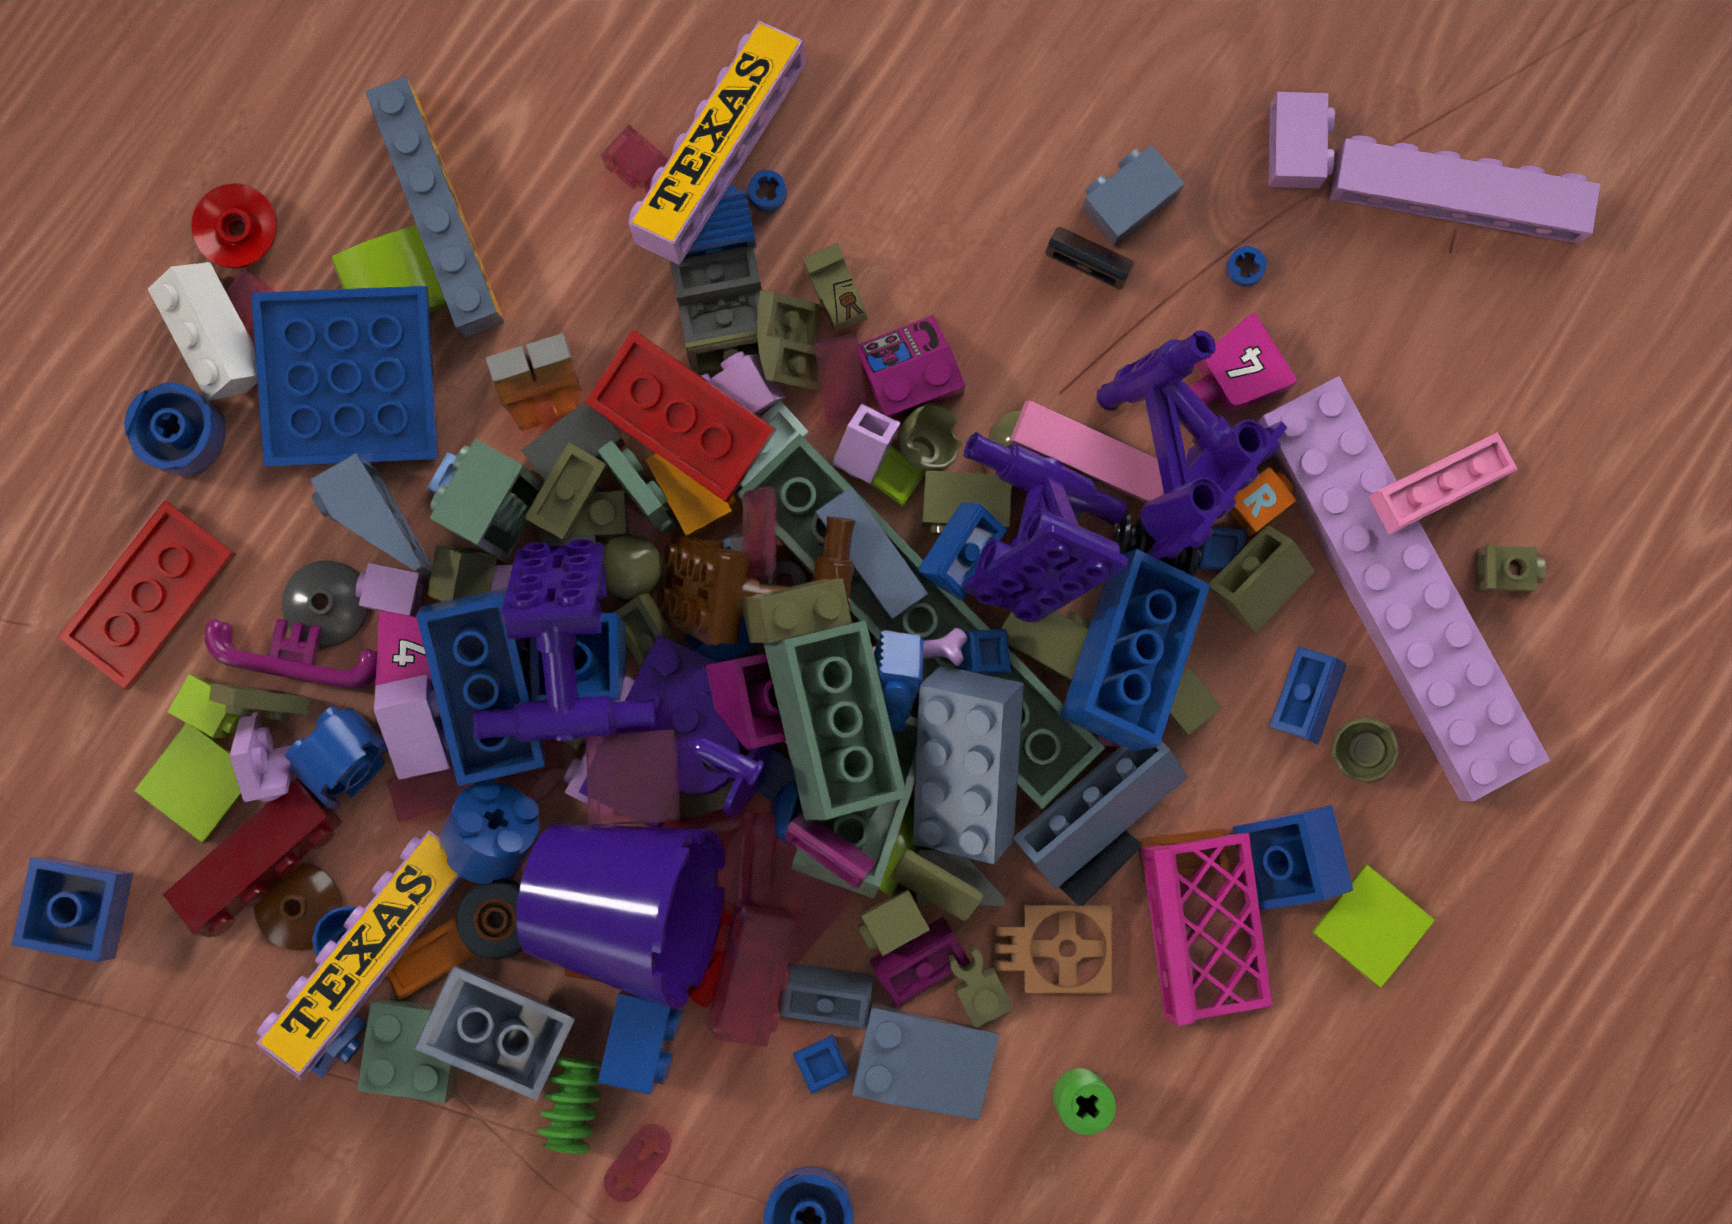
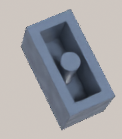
(1131, 194)

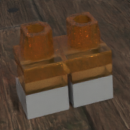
(520, 390)

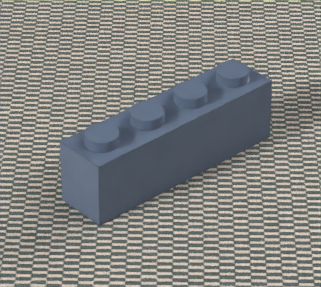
(1098, 810)

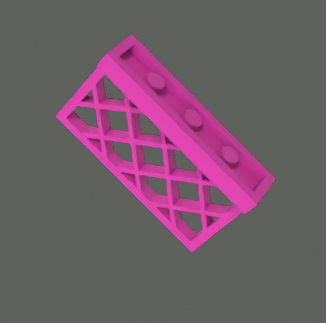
(1173, 943)

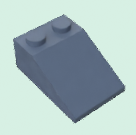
(362, 502)
(495, 1031)
(924, 1062)

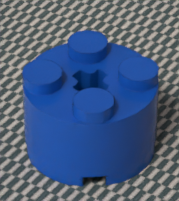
(150, 424)
(337, 755)
(489, 831)
(812, 1188)

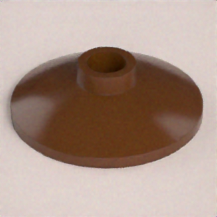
(316, 895)

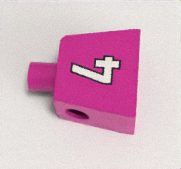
(1243, 368)
(399, 649)

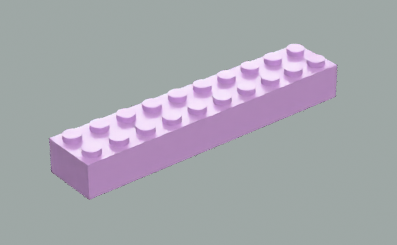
(1403, 596)

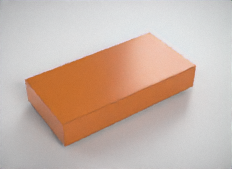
(429, 959)

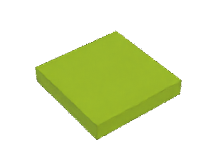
(193, 783)
(1372, 926)

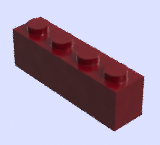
(251, 860)

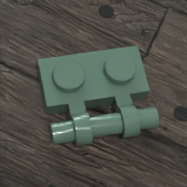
(634, 482)

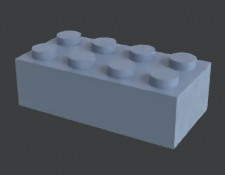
(967, 763)

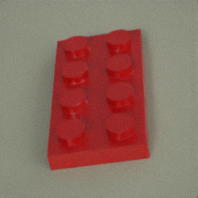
(680, 416)
(146, 595)

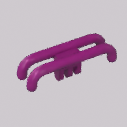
(289, 656)

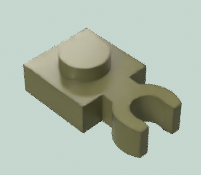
(981, 991)

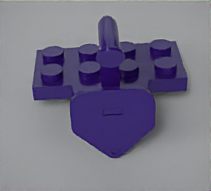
(685, 703)

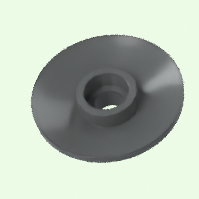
(341, 616)

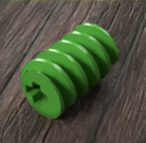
(571, 1105)
(1078, 1117)

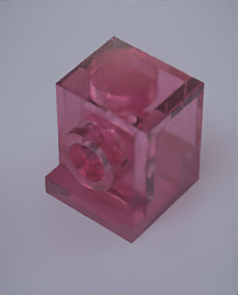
(635, 159)

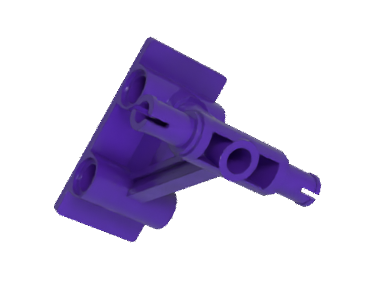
(1215, 467)
(1052, 554)
(553, 599)

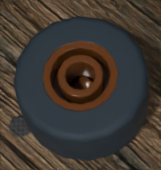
(494, 903)

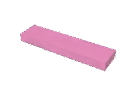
(1088, 452)
(1442, 483)

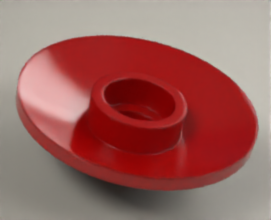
(220, 212)

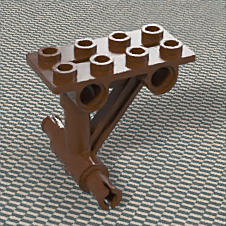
(708, 581)

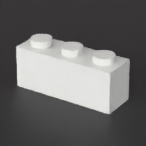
(206, 329)

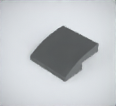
(717, 293)

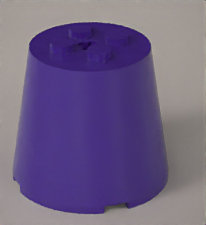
(625, 906)

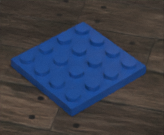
(345, 375)

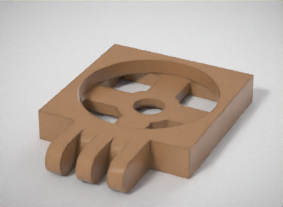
(1024, 948)

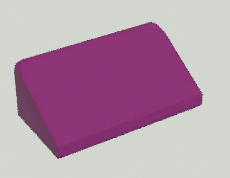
(830, 850)
(918, 962)

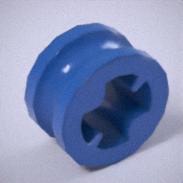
(780, 191)
(1258, 262)

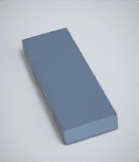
(875, 556)

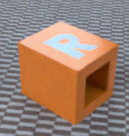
(1262, 500)

